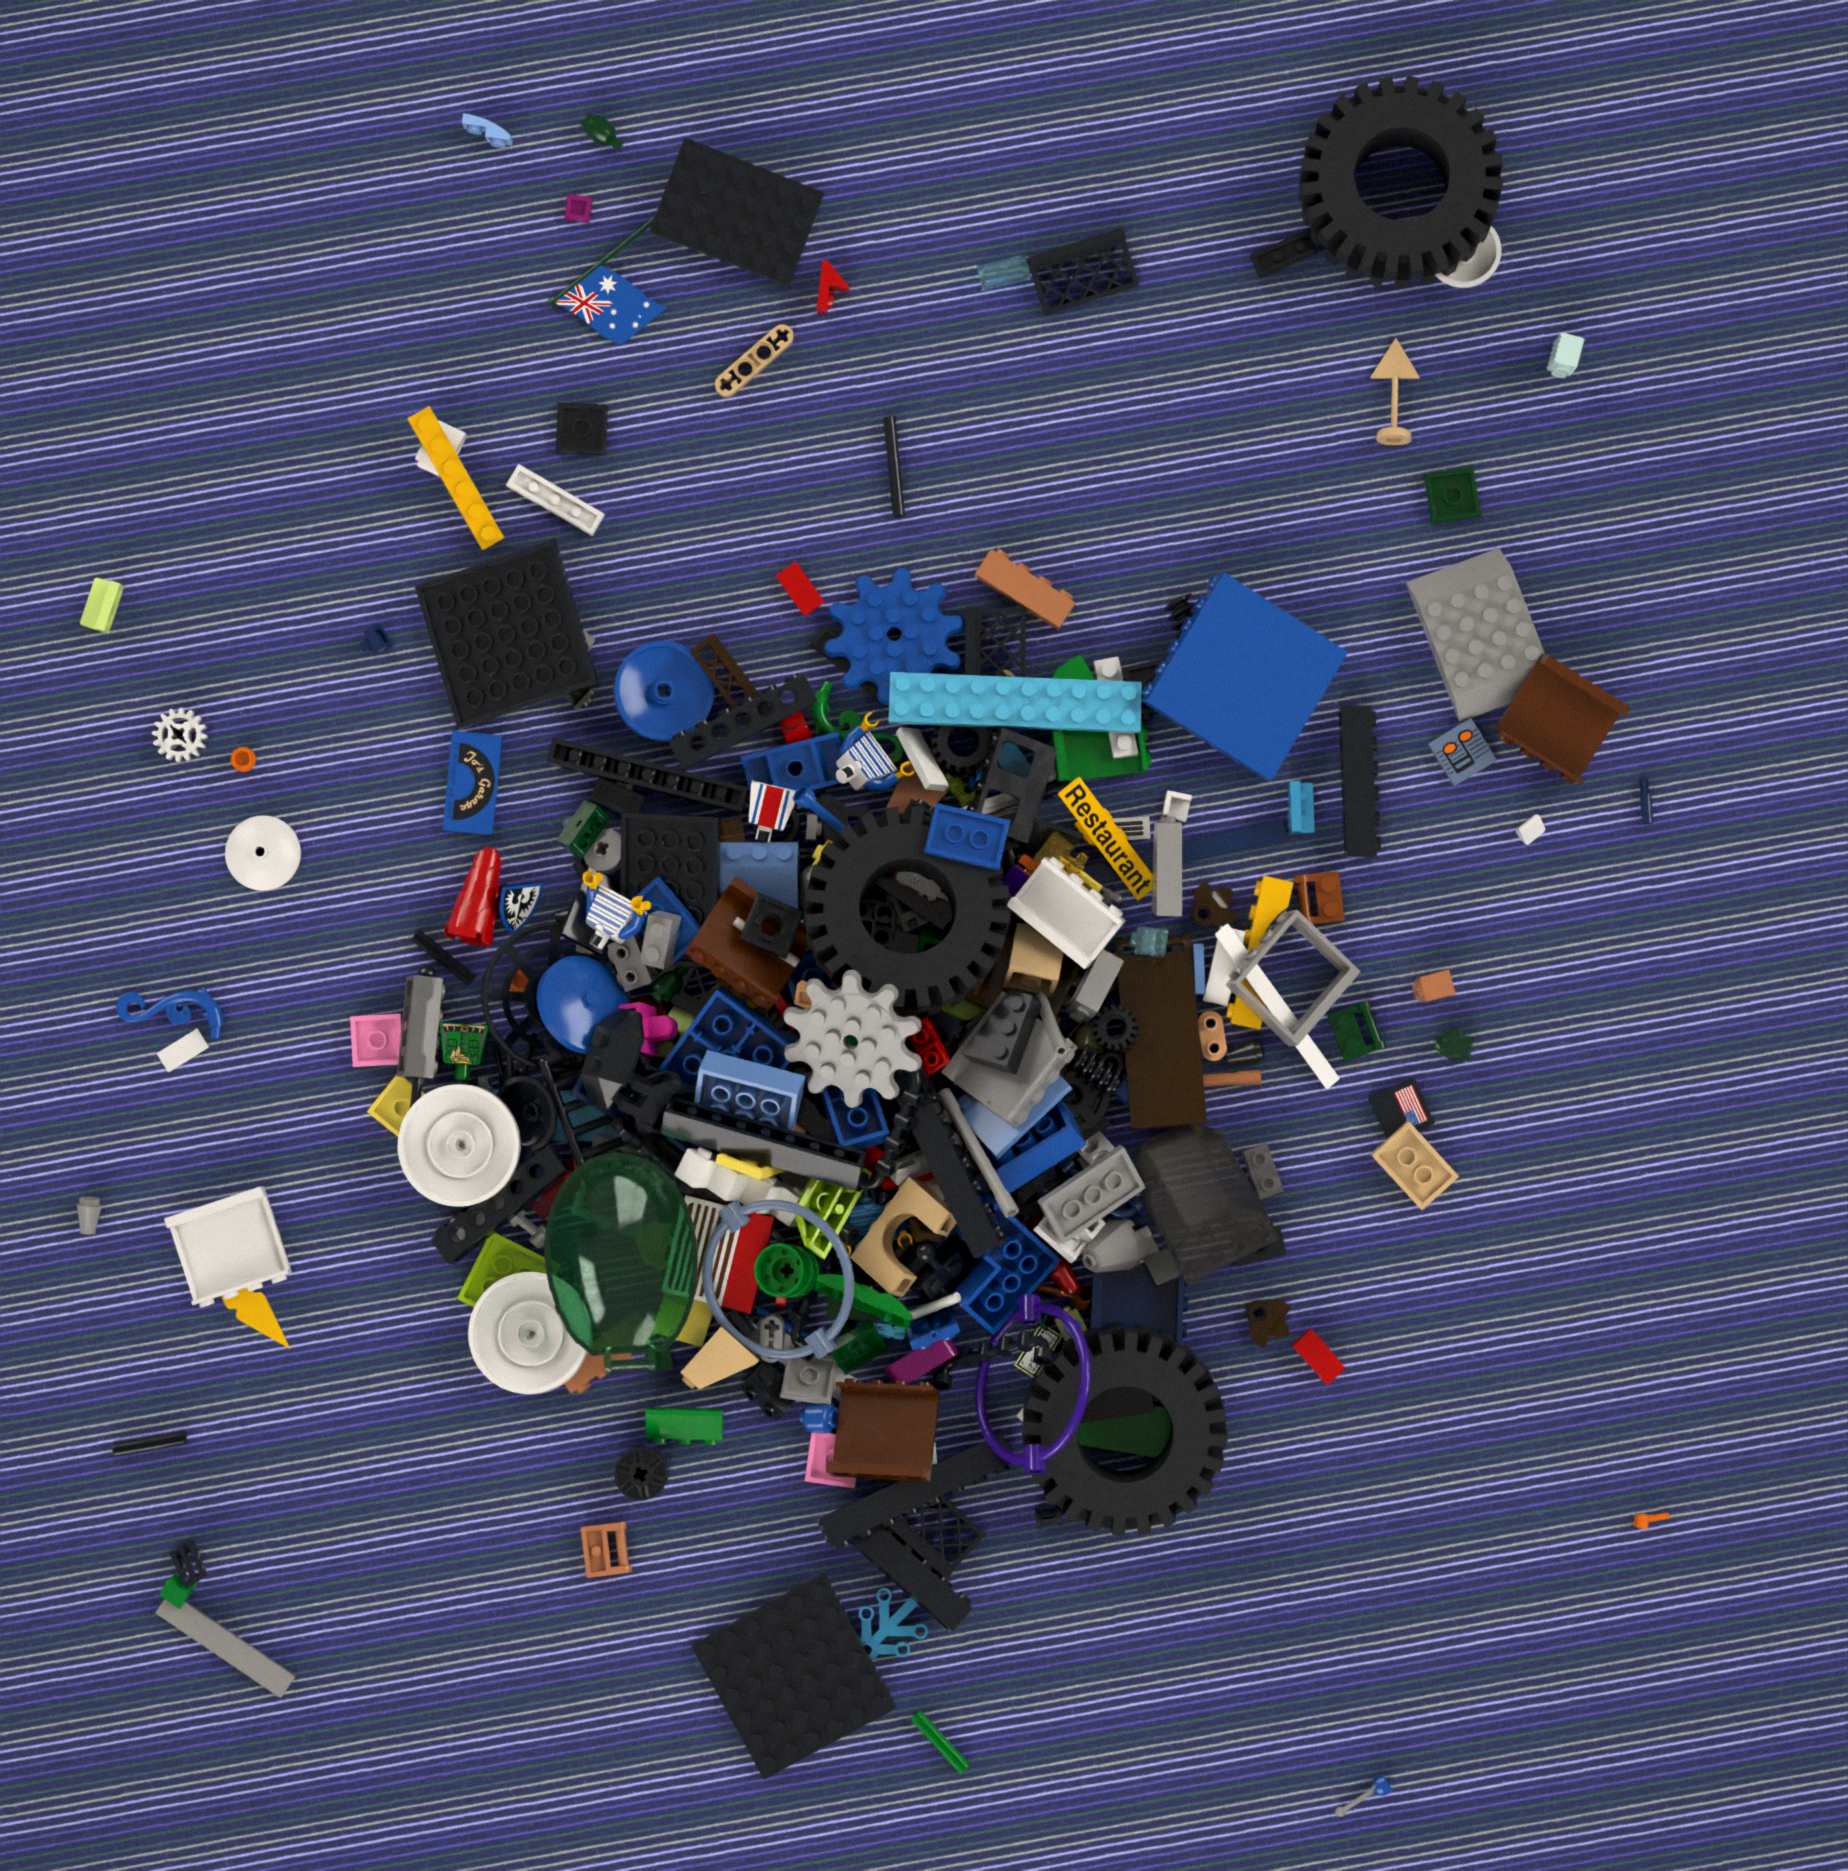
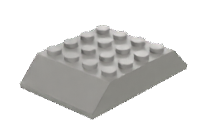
(1477, 631)

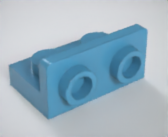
(1300, 807)

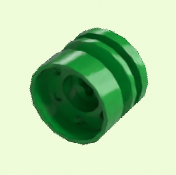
(773, 1269)

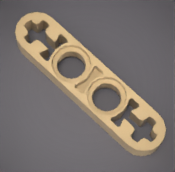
(752, 358)

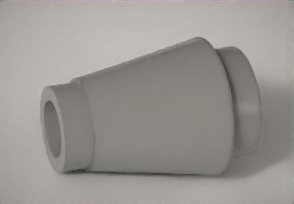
(88, 1214)

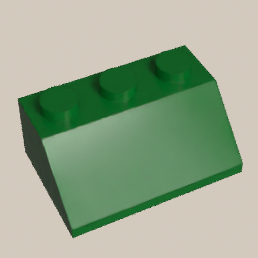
(684, 1424)

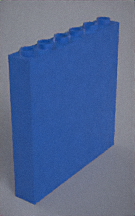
(1243, 676)

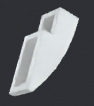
(1219, 970)

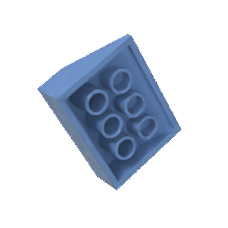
(764, 866)
(749, 1089)
(998, 1133)

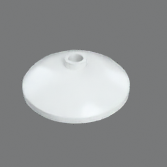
(1479, 267)
(280, 856)

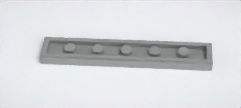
(228, 1646)

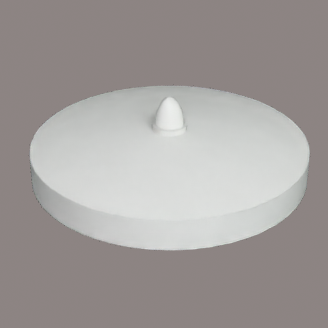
(459, 1145)
(521, 1337)

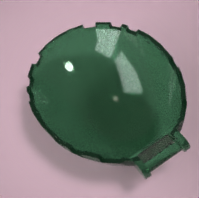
(621, 1258)

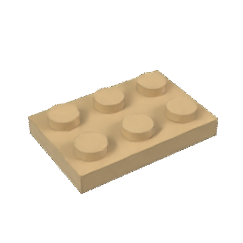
(1414, 1165)

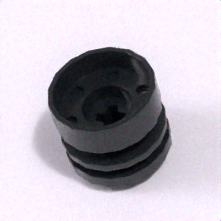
(646, 1458)

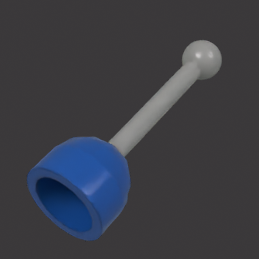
(1379, 1786)

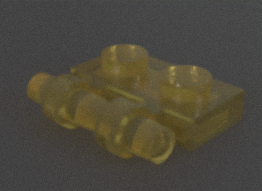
(1059, 848)

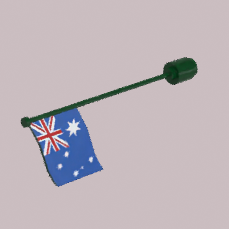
(609, 300)

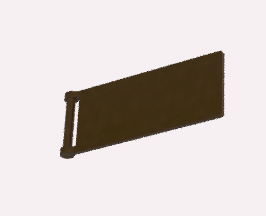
(1166, 1061)

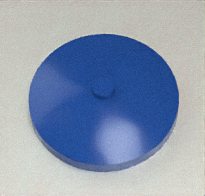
(662, 690)
(575, 998)

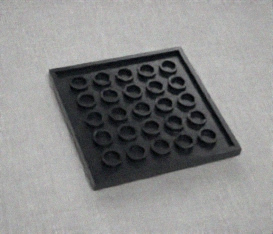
(506, 634)
(794, 1676)

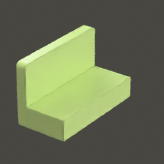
(102, 605)

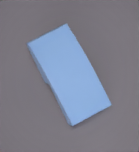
(494, 134)

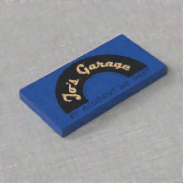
(472, 783)

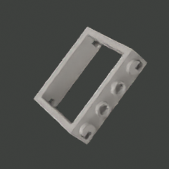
(1347, 974)

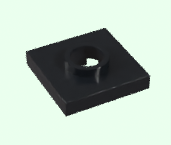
(787, 917)

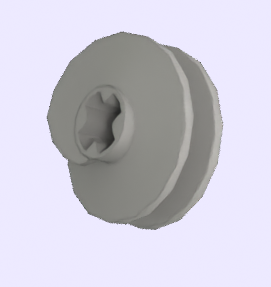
(605, 852)

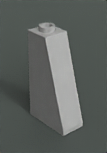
(1167, 868)

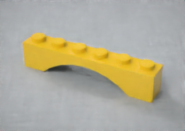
(1272, 900)

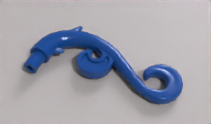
(170, 1003)

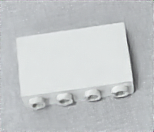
(1067, 912)

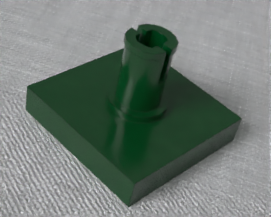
(857, 1346)

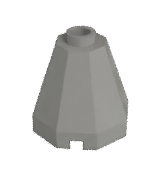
(1115, 1247)

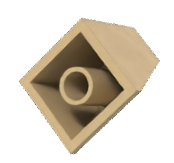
(1032, 962)
(718, 1360)

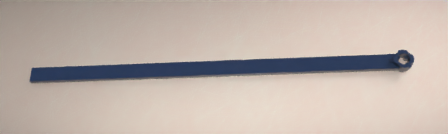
(1191, 851)

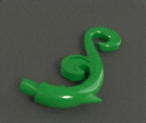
(822, 722)

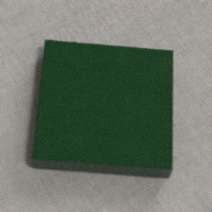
(1452, 495)

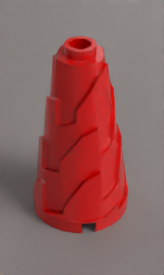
(476, 904)

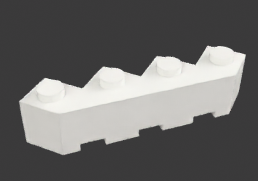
(700, 1170)

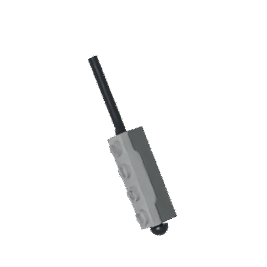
(420, 1028)

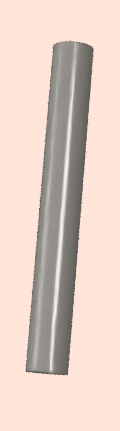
(1051, 1025)

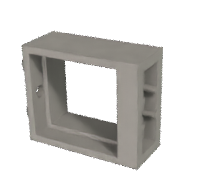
(1094, 987)

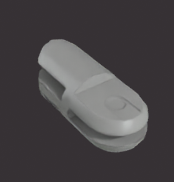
(910, 1165)

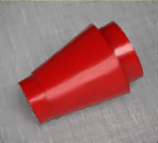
(1064, 1276)

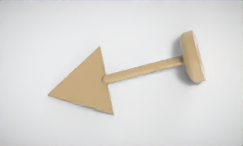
(1394, 366)

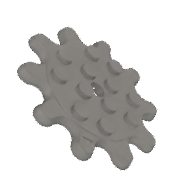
(856, 1013)

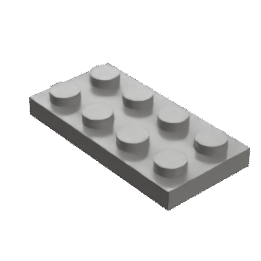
(1091, 1194)

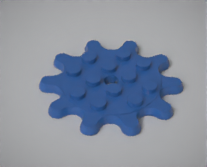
(893, 608)

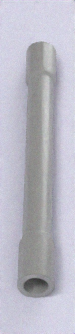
(1002, 1196)

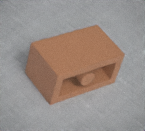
(1433, 986)

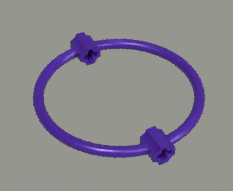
(1035, 1455)

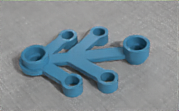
(888, 1627)

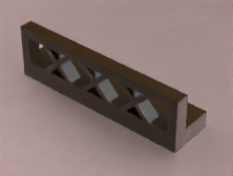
(735, 671)

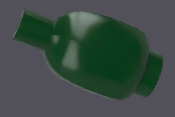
(601, 131)
(667, 985)

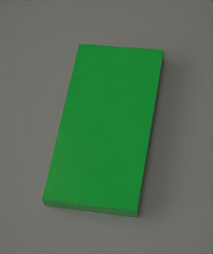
(1133, 1434)

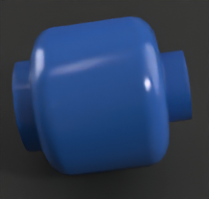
(819, 1418)

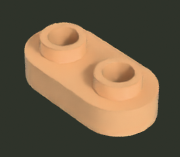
(1212, 1035)

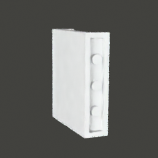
(229, 1246)

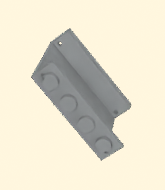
(1004, 1092)

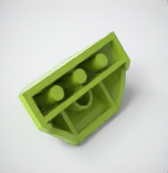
(830, 1203)

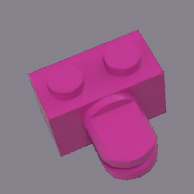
(655, 1027)

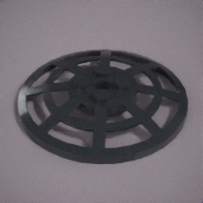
(529, 996)

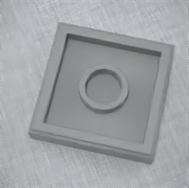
(809, 1380)

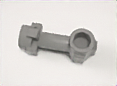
(537, 1233)

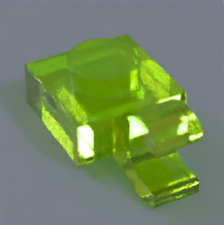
(956, 789)

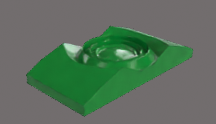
(866, 1299)

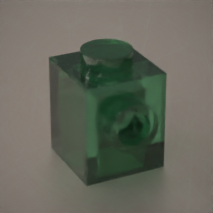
(1454, 1045)

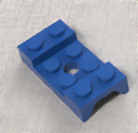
(815, 754)

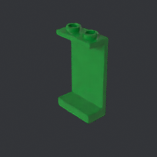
(1090, 756)

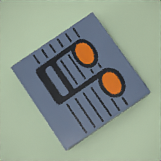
(1462, 752)

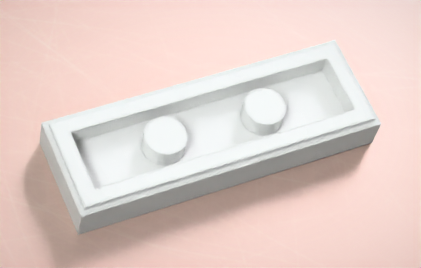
(922, 759)

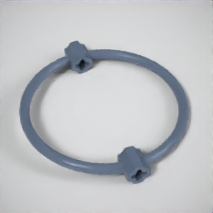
(735, 1217)

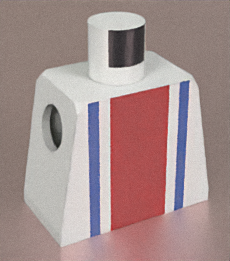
(769, 808)

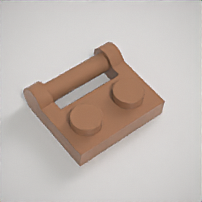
(597, 1550)

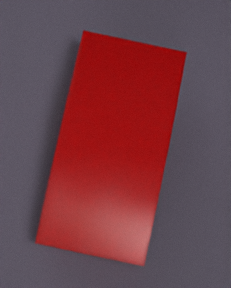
(929, 1047)
(1318, 1356)

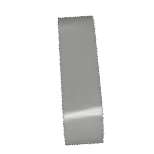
(778, 1336)

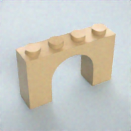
(876, 1251)

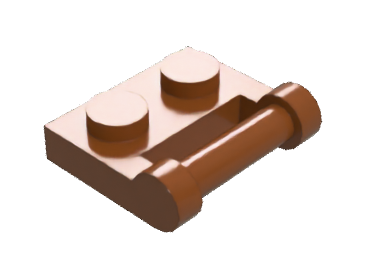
(1327, 897)

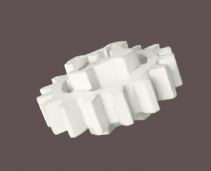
(171, 741)

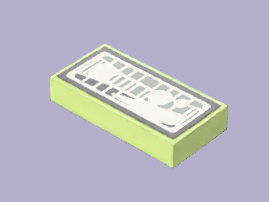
(1025, 1360)

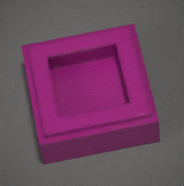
(578, 208)

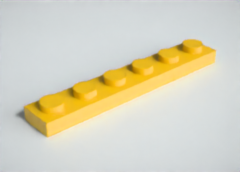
(455, 478)

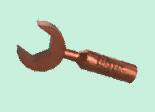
(1076, 1296)

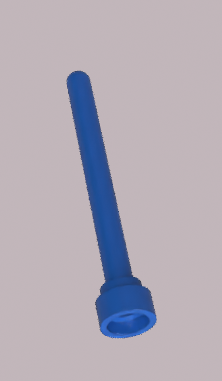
(805, 798)

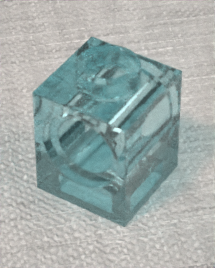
(1149, 941)

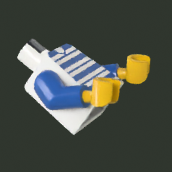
(866, 763)
(611, 913)

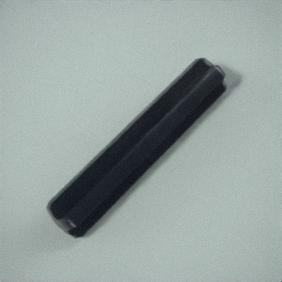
(443, 957)
(149, 1443)

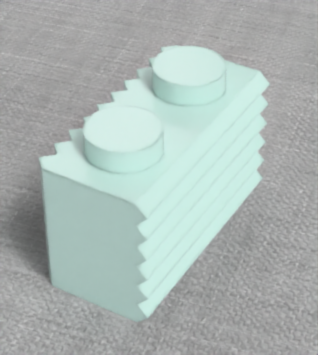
(1565, 355)

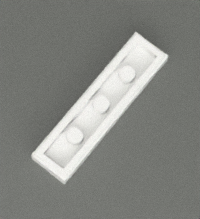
(555, 500)

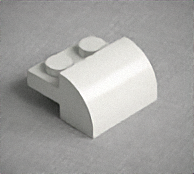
(1073, 1247)

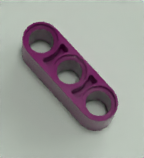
(920, 1361)

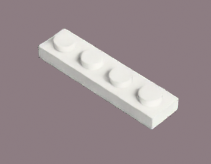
(1121, 744)

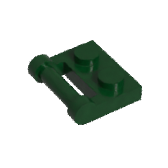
(1348, 1033)

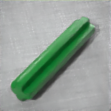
(940, 1742)

